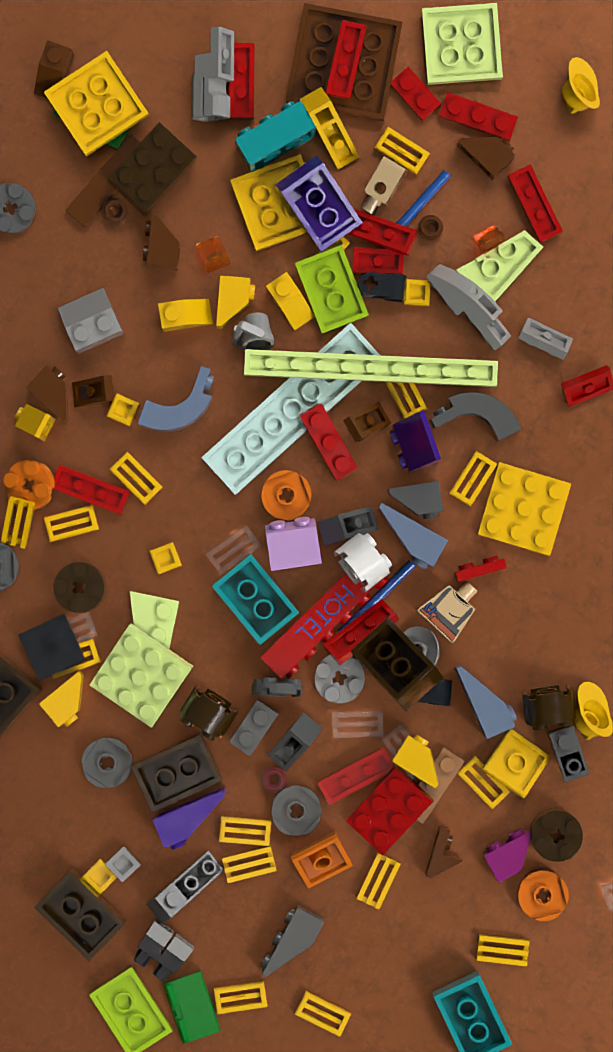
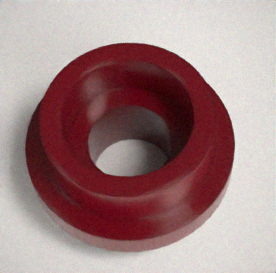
(274, 771)

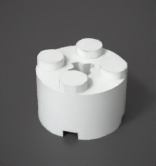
(363, 561)

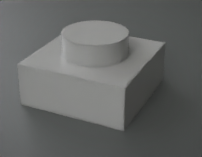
(123, 864)

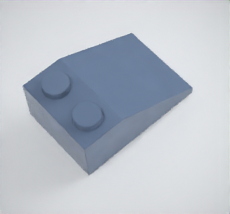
(416, 539)
(488, 709)

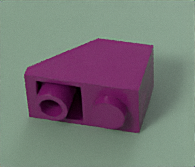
(509, 856)

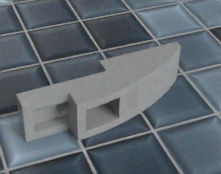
(466, 296)

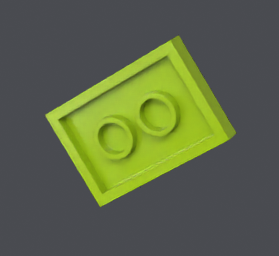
(331, 289)
(131, 1011)

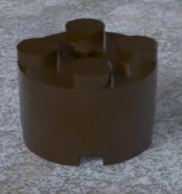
(65, 587)
(549, 706)
(208, 712)
(564, 847)

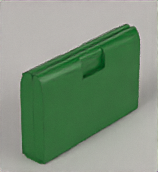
(191, 1007)

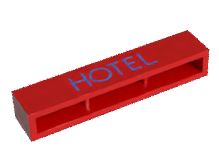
(316, 625)

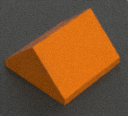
(321, 859)

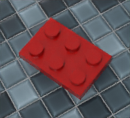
(390, 810)

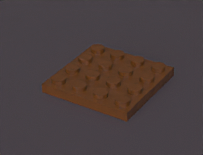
(315, 56)

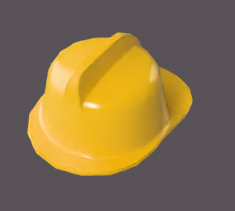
(581, 87)
(593, 712)

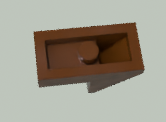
(93, 391)
(367, 422)
(438, 859)

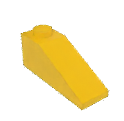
(330, 127)

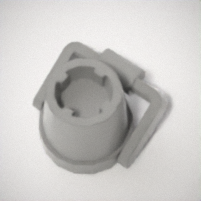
(255, 333)

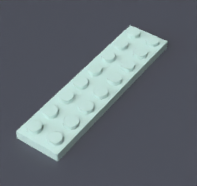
(277, 420)

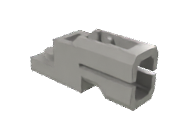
(210, 78)

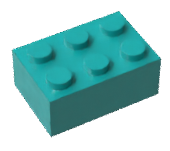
(275, 136)
(255, 599)
(471, 1015)

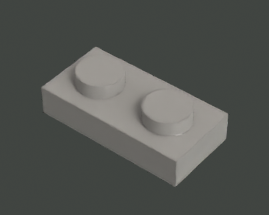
(545, 338)

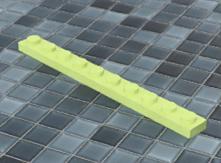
(370, 368)

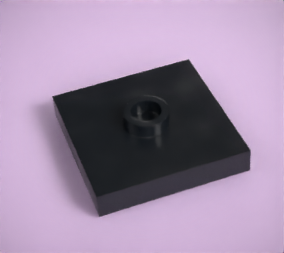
(52, 647)

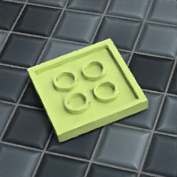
(462, 43)
(141, 675)

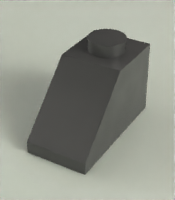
(420, 498)
(347, 525)
(295, 742)

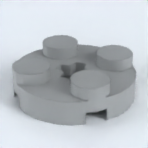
(333, 691)

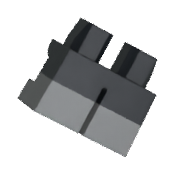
(171, 958)

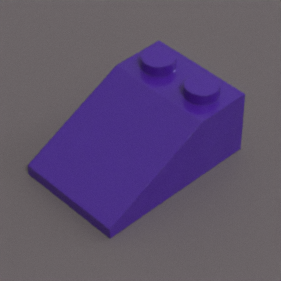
(318, 203)
(415, 442)
(180, 822)

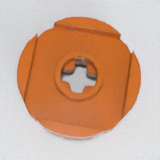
(30, 470)
(273, 489)
(535, 907)

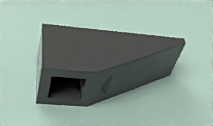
(185, 887)
(297, 936)

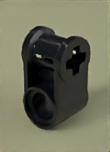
(387, 286)
(439, 694)

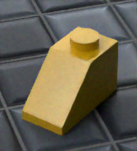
(233, 298)
(290, 301)
(185, 314)
(34, 421)
(65, 701)
(418, 760)

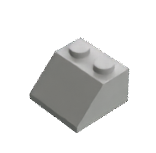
(90, 321)

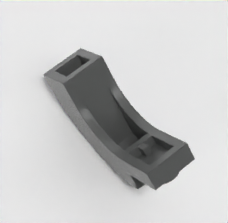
(491, 410)

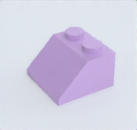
(293, 543)

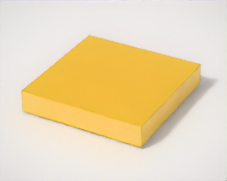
(516, 763)

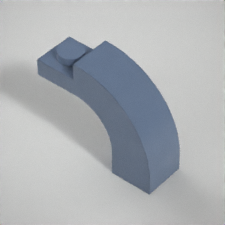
(182, 415)

